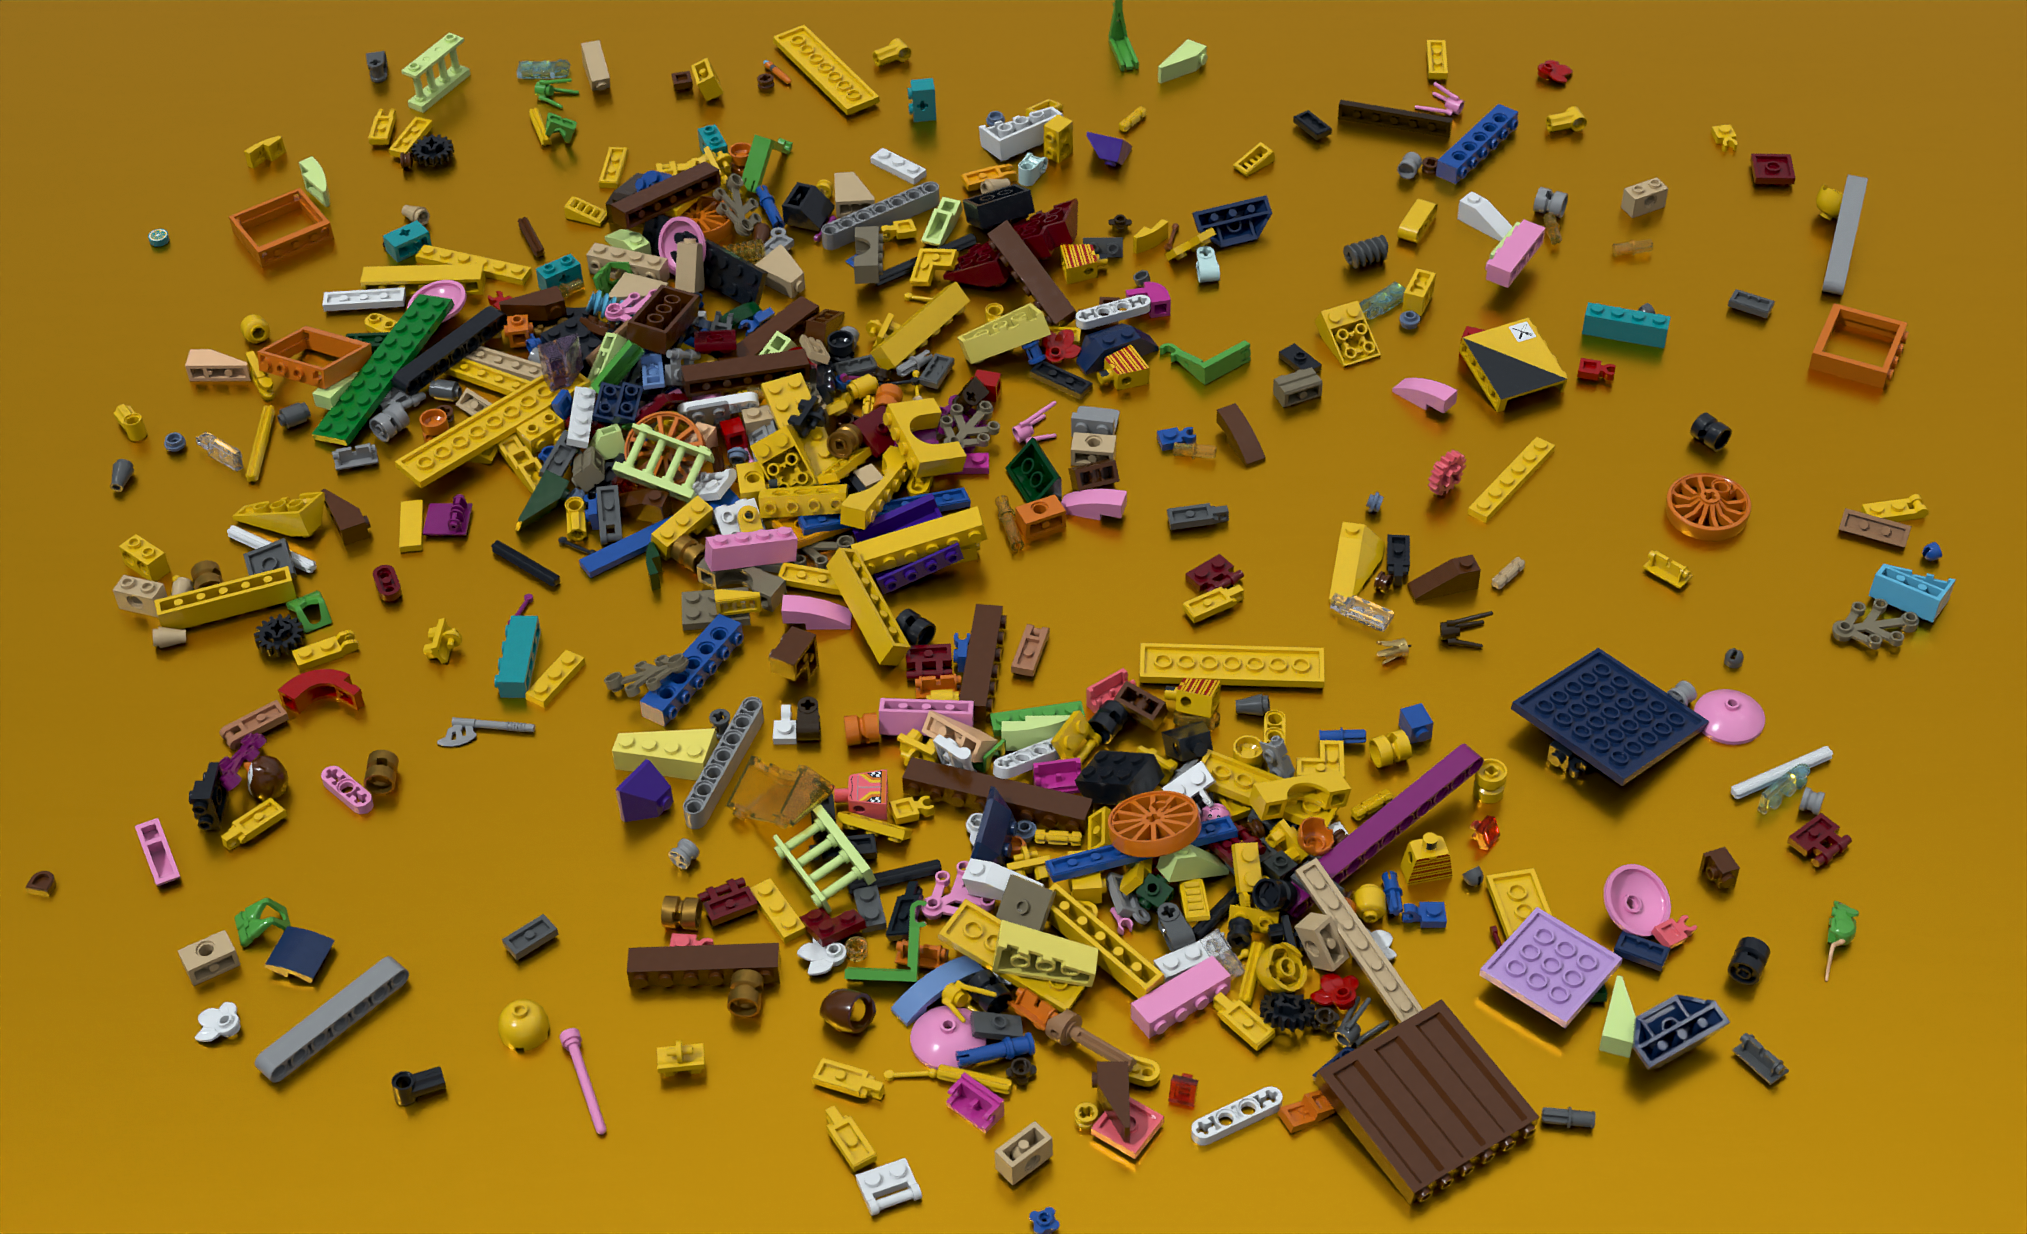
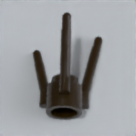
(1451, 629)

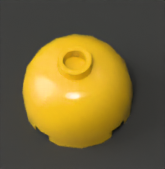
(1829, 202)
(1281, 968)
(523, 1025)

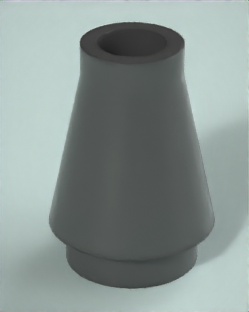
(121, 473)
(1253, 705)

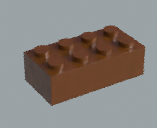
(663, 319)

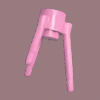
(1453, 103)
(1024, 430)

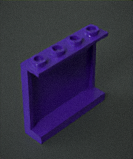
(908, 515)

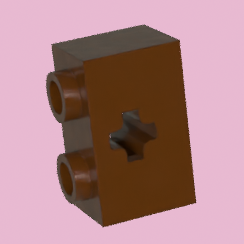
(1093, 474)
(1142, 705)

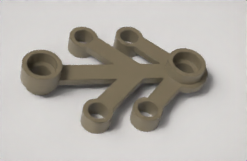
(742, 225)
(983, 412)
(821, 560)
(1847, 629)
(647, 674)

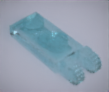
(543, 69)
(1383, 300)
(1783, 787)

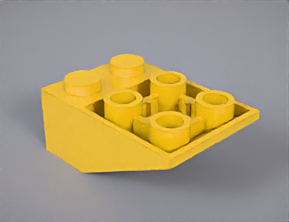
(1347, 334)
(784, 458)

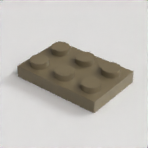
(700, 609)

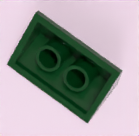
(1034, 473)

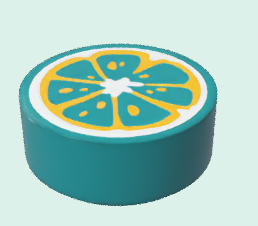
(158, 237)

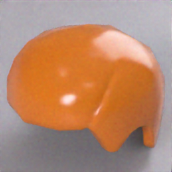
(1315, 836)

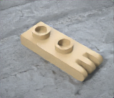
(814, 350)

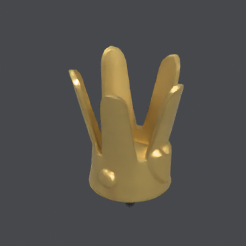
(1397, 649)

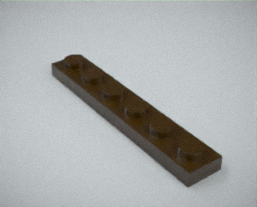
(1395, 118)

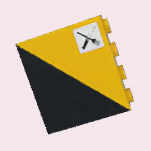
(1511, 362)

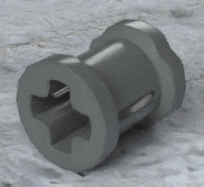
(718, 722)

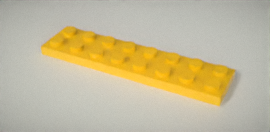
(826, 70)
(1232, 664)

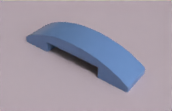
(652, 370)
(930, 987)

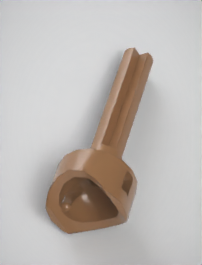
(1069, 1027)

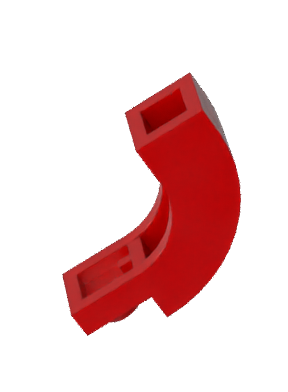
(318, 685)

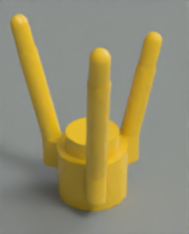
(956, 996)

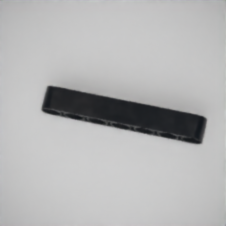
(449, 350)

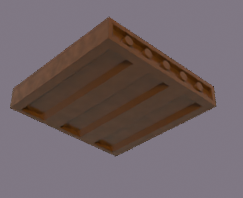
(1426, 1102)

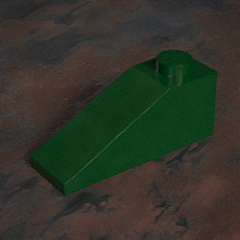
(544, 499)

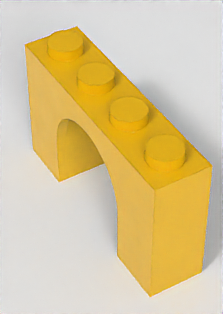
(922, 457)

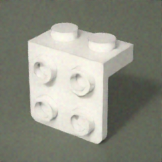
(726, 516)

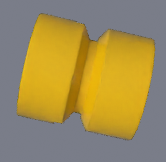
(1391, 748)
(1248, 750)
(1490, 781)

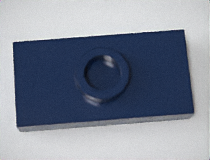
(1641, 951)

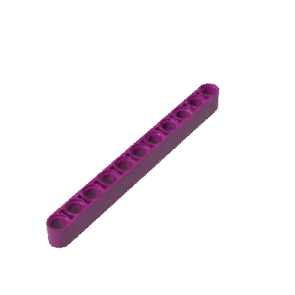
(1394, 819)

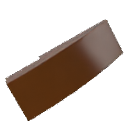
(1240, 435)

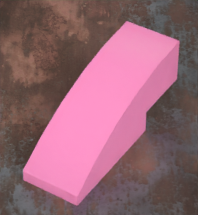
(1427, 393)
(1095, 503)
(815, 613)
(157, 852)

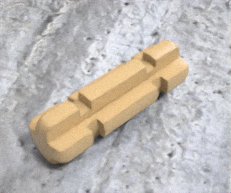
(1508, 573)

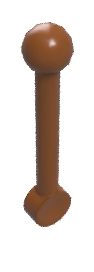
(1168, 246)

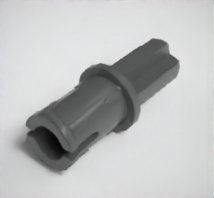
(1568, 1117)

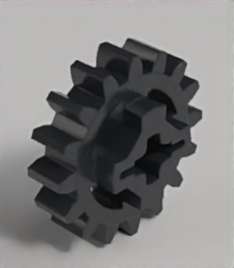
(433, 150)
(279, 635)
(1287, 1011)

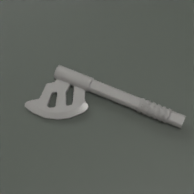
(469, 724)

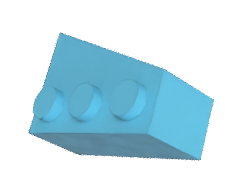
(1911, 592)

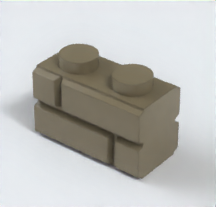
(1297, 387)
(588, 469)

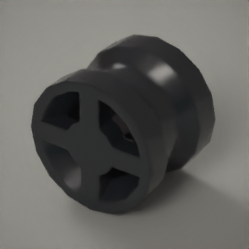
(1239, 932)

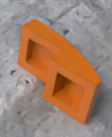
(1307, 1112)

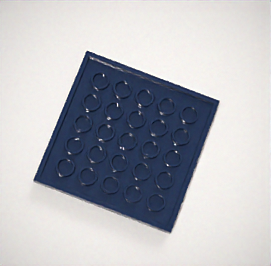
(1609, 716)

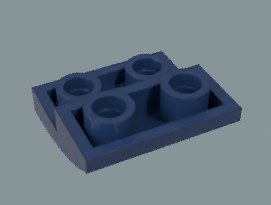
(617, 403)
(299, 953)

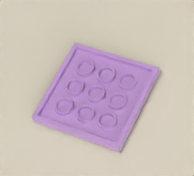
(1550, 967)

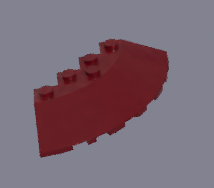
(1040, 234)

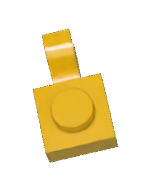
(901, 229)

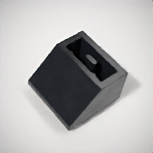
(807, 207)

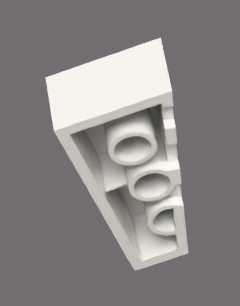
(1016, 136)

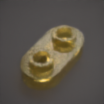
(1183, 719)

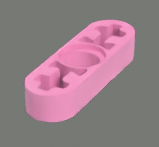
(344, 781)

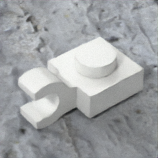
(785, 729)

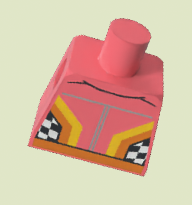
(866, 794)

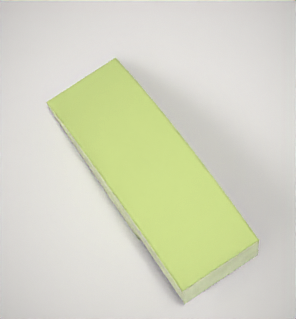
(315, 180)
(942, 221)
(330, 396)
(1031, 731)

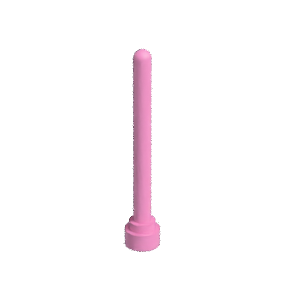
(571, 1041)

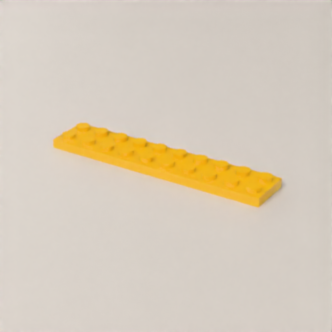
(480, 431)

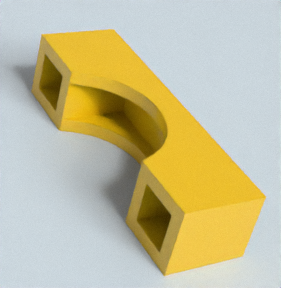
(1324, 789)

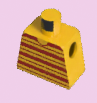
(1080, 262)
(1125, 369)
(1195, 696)
(1426, 860)

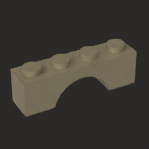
(869, 262)
(770, 586)

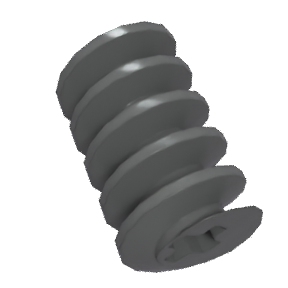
(1366, 251)

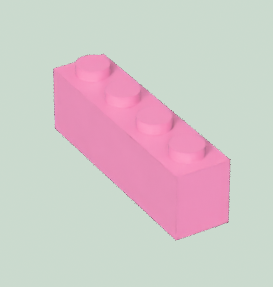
(1515, 253)
(750, 549)
(903, 715)
(1180, 997)

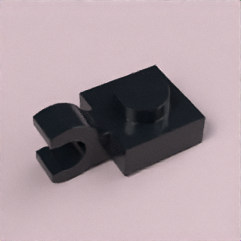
(1565, 759)

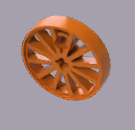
(711, 223)
(666, 460)
(1708, 504)
(1164, 829)

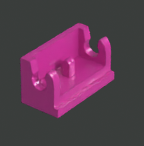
(1058, 774)
(975, 1103)

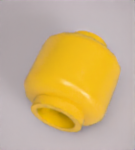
(255, 328)
(1370, 903)

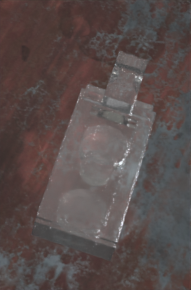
(221, 451)
(1362, 611)

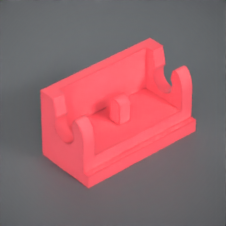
(1106, 689)

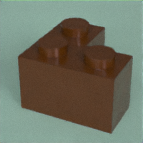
(795, 655)

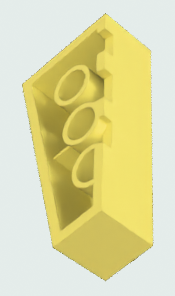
(1004, 333)
(671, 752)
(1043, 956)

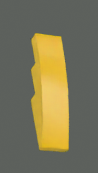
(521, 461)

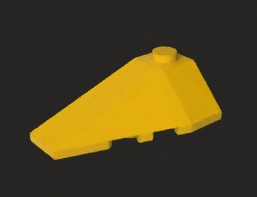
(286, 516)
(1356, 559)

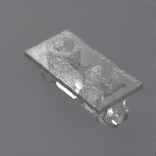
(1218, 946)

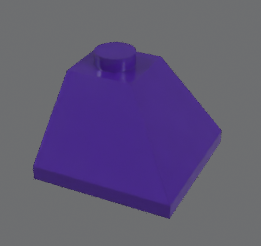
(1110, 149)
(643, 794)

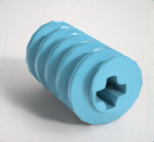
(600, 303)

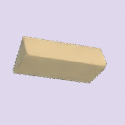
(472, 402)

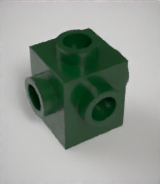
(1154, 892)

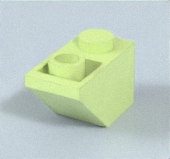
(608, 441)

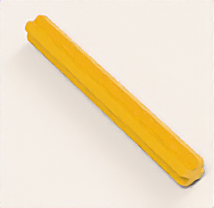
(260, 443)

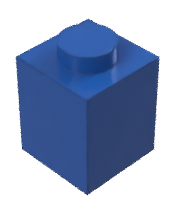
(1416, 723)

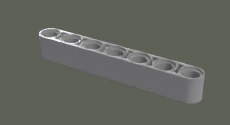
(882, 213)
(1845, 235)
(723, 763)
(331, 1019)

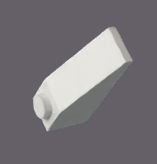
(1483, 216)
(988, 879)

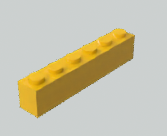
(415, 277)
(920, 326)
(921, 540)
(226, 599)
(868, 606)
(1113, 952)

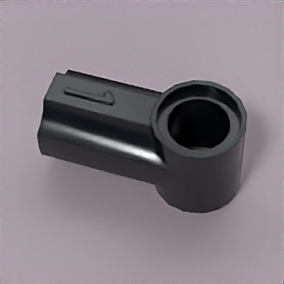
(410, 1086)

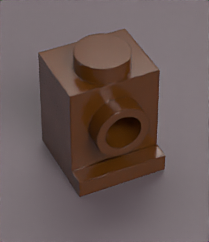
(1720, 867)

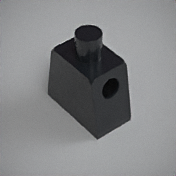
(1191, 741)

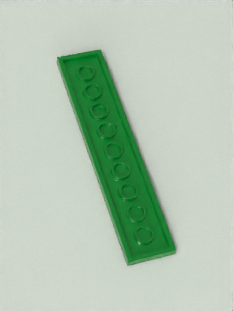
(375, 377)

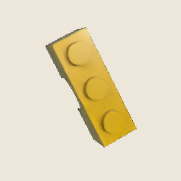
(692, 517)

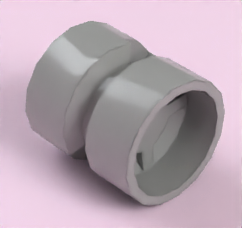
(1550, 202)
(389, 422)

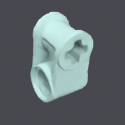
(1031, 169)
(1207, 265)

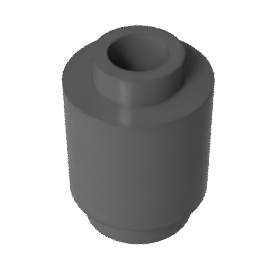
(445, 390)
(293, 415)

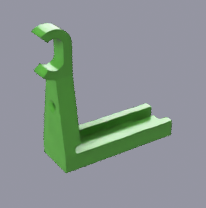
(1119, 40)
(759, 158)
(619, 367)
(1214, 367)
(885, 974)

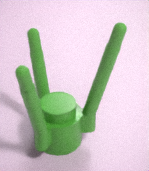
(544, 89)

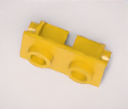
(1671, 572)
(1258, 917)

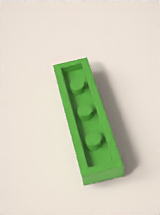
(1019, 715)

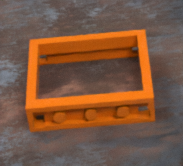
(287, 245)
(352, 354)
(1851, 368)

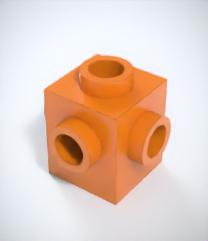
(518, 330)

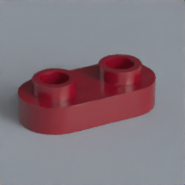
(387, 583)

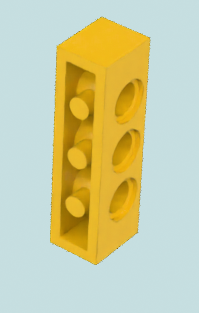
(802, 500)

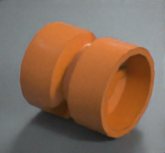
(739, 154)
(887, 394)
(433, 423)
(861, 729)

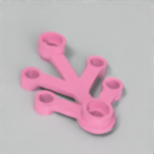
(621, 311)
(958, 895)

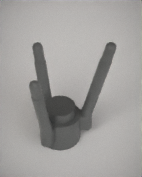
(1349, 1031)

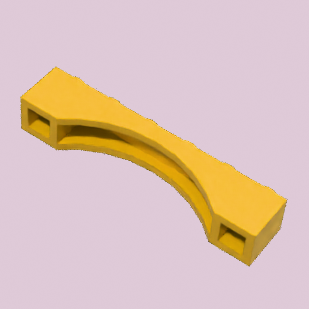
(862, 507)

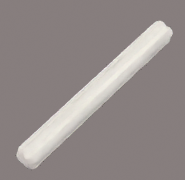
(256, 542)
(1770, 777)

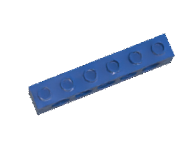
(1477, 144)
(704, 658)

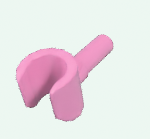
(1121, 922)

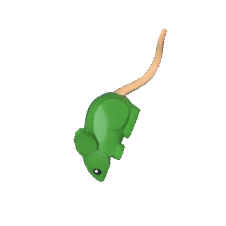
(1841, 930)

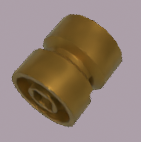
(844, 441)
(688, 552)
(206, 574)
(381, 772)
(688, 917)
(745, 993)

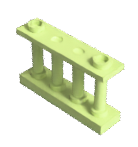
(445, 82)
(646, 477)
(834, 838)

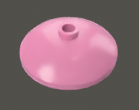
(666, 238)
(445, 289)
(1731, 716)
(1643, 893)
(938, 1045)

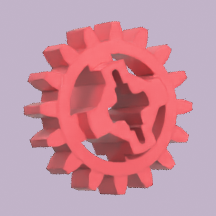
(1447, 472)

